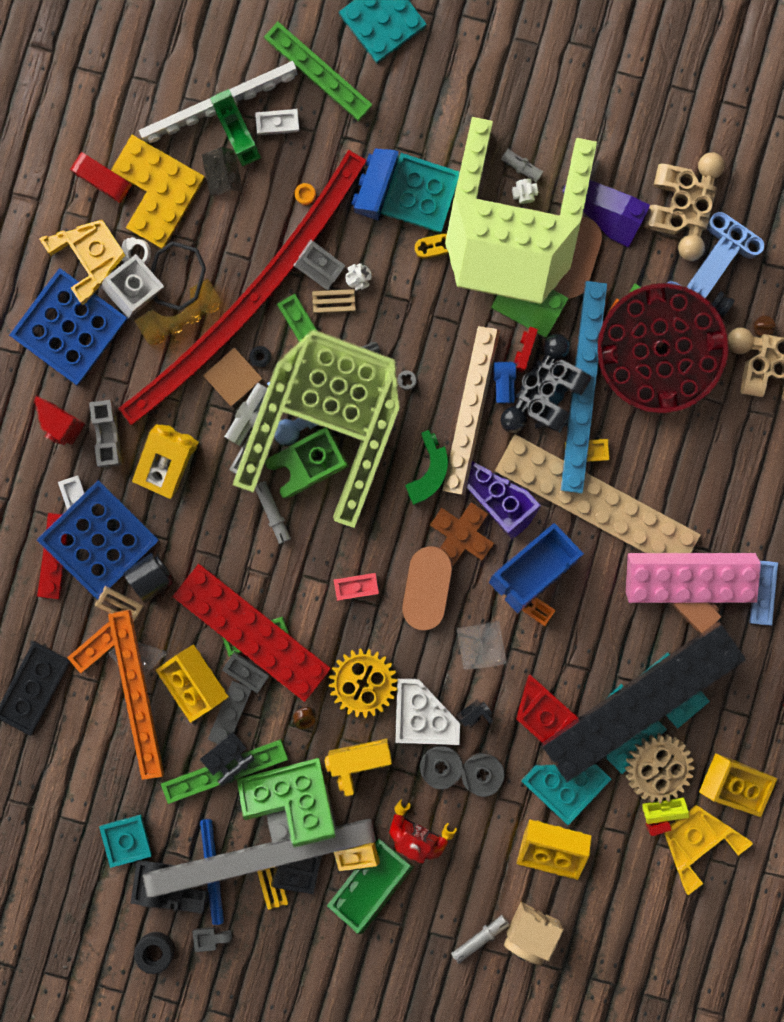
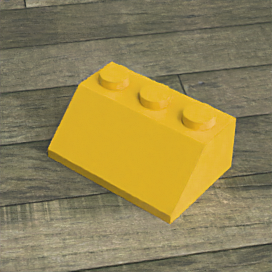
(191, 683)
(554, 849)

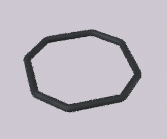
(199, 282)

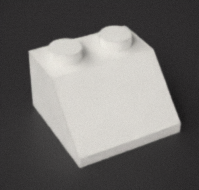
(131, 286)

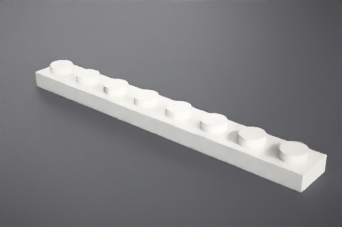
(205, 108)

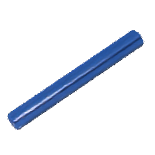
(213, 887)

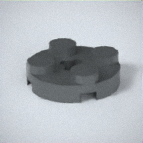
(433, 757)
(477, 785)

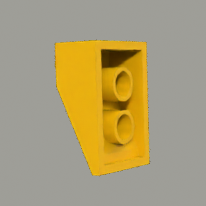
(737, 785)

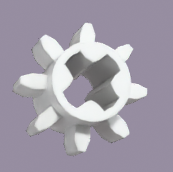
(525, 191)
(358, 276)

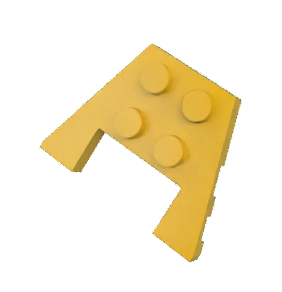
(95, 250)
(695, 837)

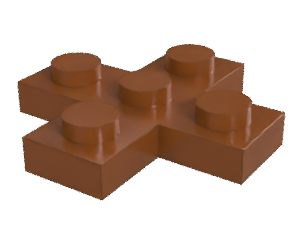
(462, 532)

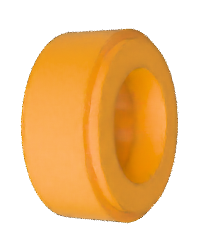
(305, 194)

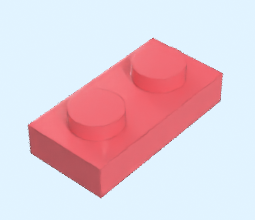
(356, 586)

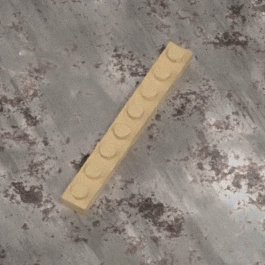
(471, 410)

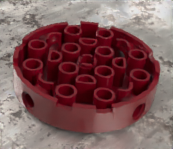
(694, 342)

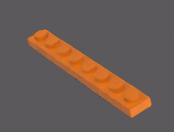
(136, 694)

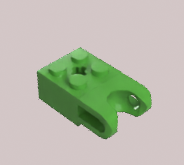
(302, 465)

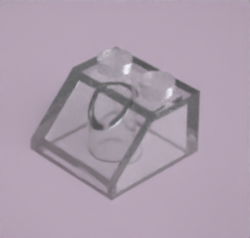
(481, 645)

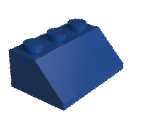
(375, 183)

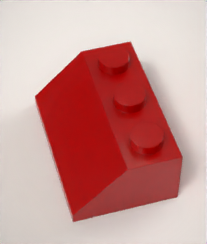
(57, 423)

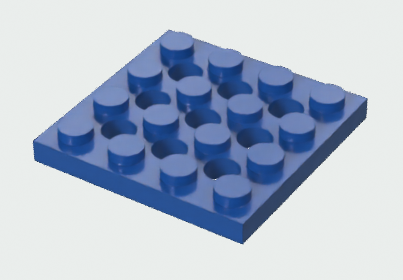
(41, 346)
(97, 525)

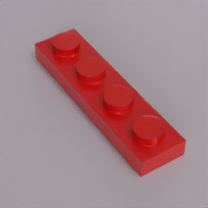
(51, 570)

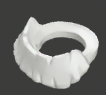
(128, 245)

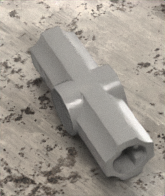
(246, 416)

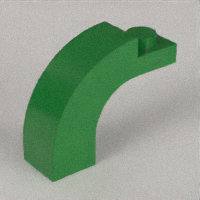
(235, 127)
(432, 480)

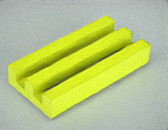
(667, 811)

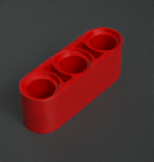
(100, 177)

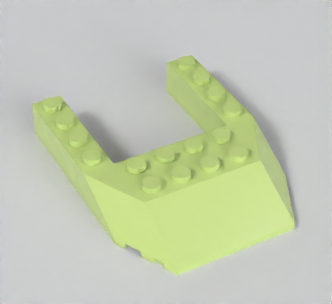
(511, 247)
(339, 390)

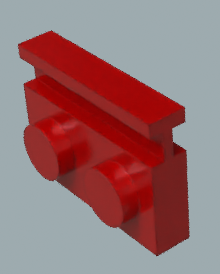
(522, 357)

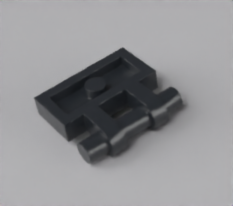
(223, 754)

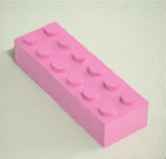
(692, 577)

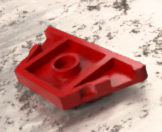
(542, 711)

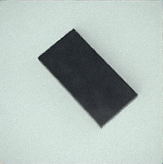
(33, 688)

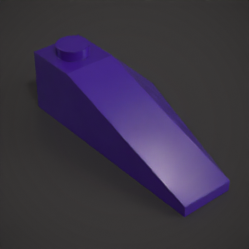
(614, 212)
(505, 502)

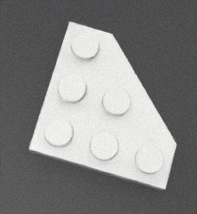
(422, 716)

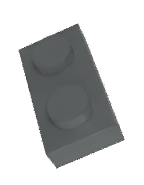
(245, 672)

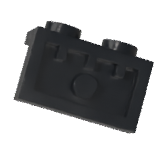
(471, 713)

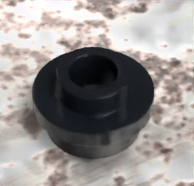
(253, 356)

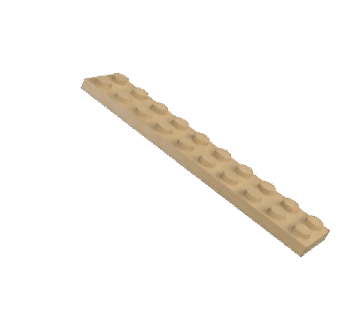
(597, 504)

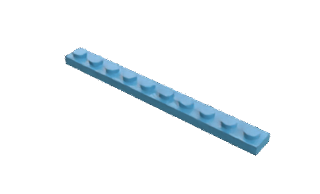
(582, 406)

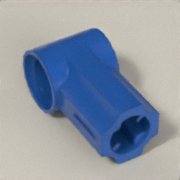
(504, 376)

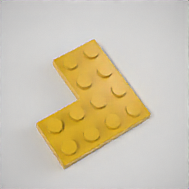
(167, 186)

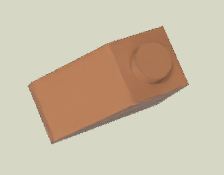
(699, 615)

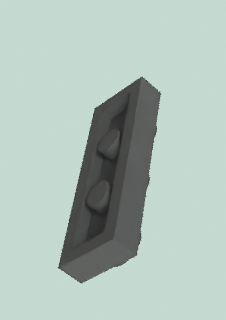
(230, 712)

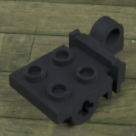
(185, 900)

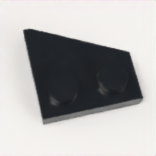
(297, 875)

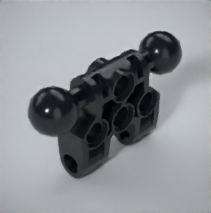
(548, 377)

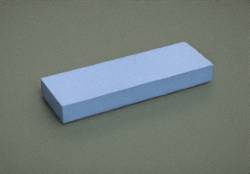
(763, 610)

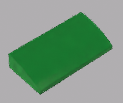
(370, 888)

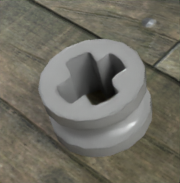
(400, 381)

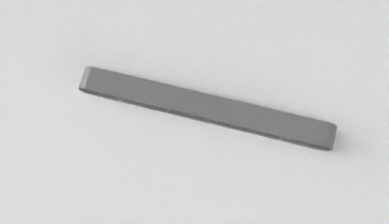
(253, 859)

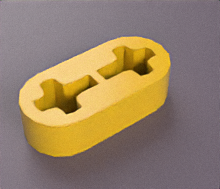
(429, 241)

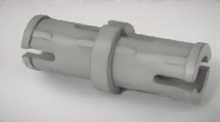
(522, 165)

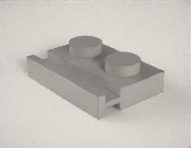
(319, 265)

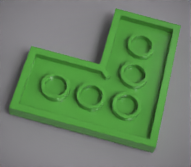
(297, 790)

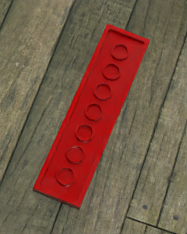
(251, 632)

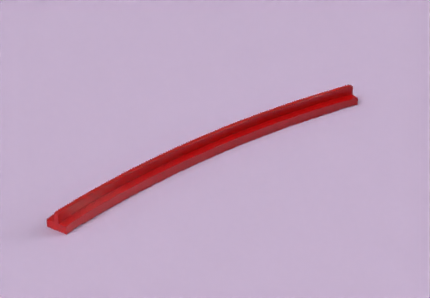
(252, 298)

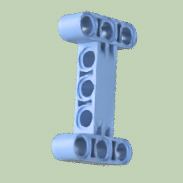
(723, 252)

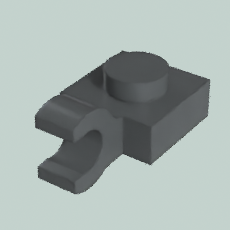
(206, 938)

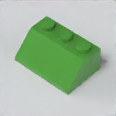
(532, 314)

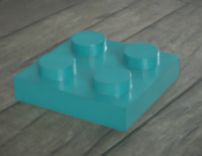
(125, 841)

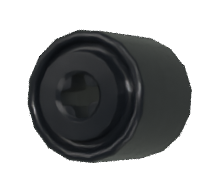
(149, 577)

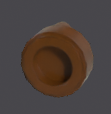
(764, 325)
(304, 718)

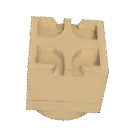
(532, 934)

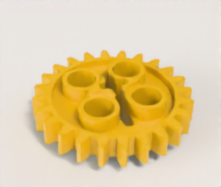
(380, 691)

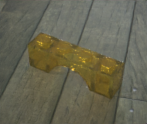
(156, 327)

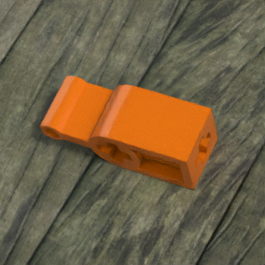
(546, 609)

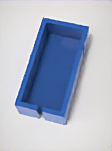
(536, 567)

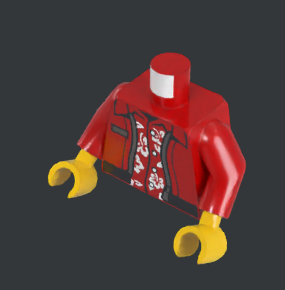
(415, 840)

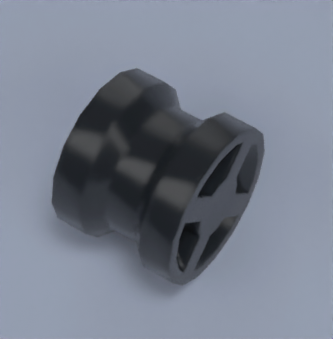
(722, 303)

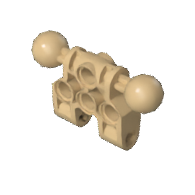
(668, 178)
(755, 382)

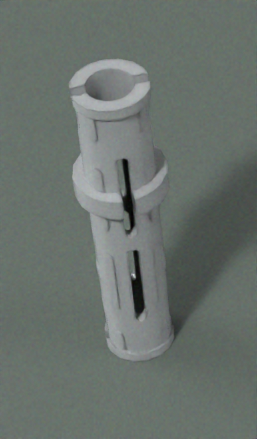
(272, 512)
(481, 938)

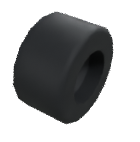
(148, 965)

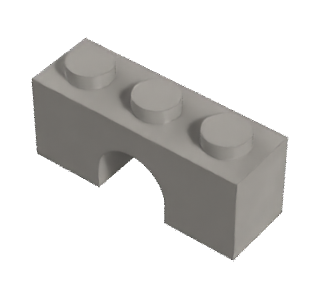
(105, 423)

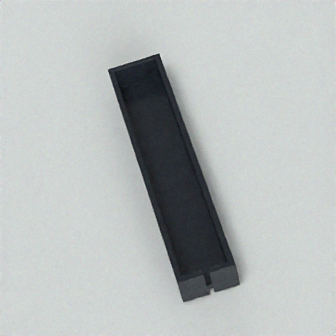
(643, 701)

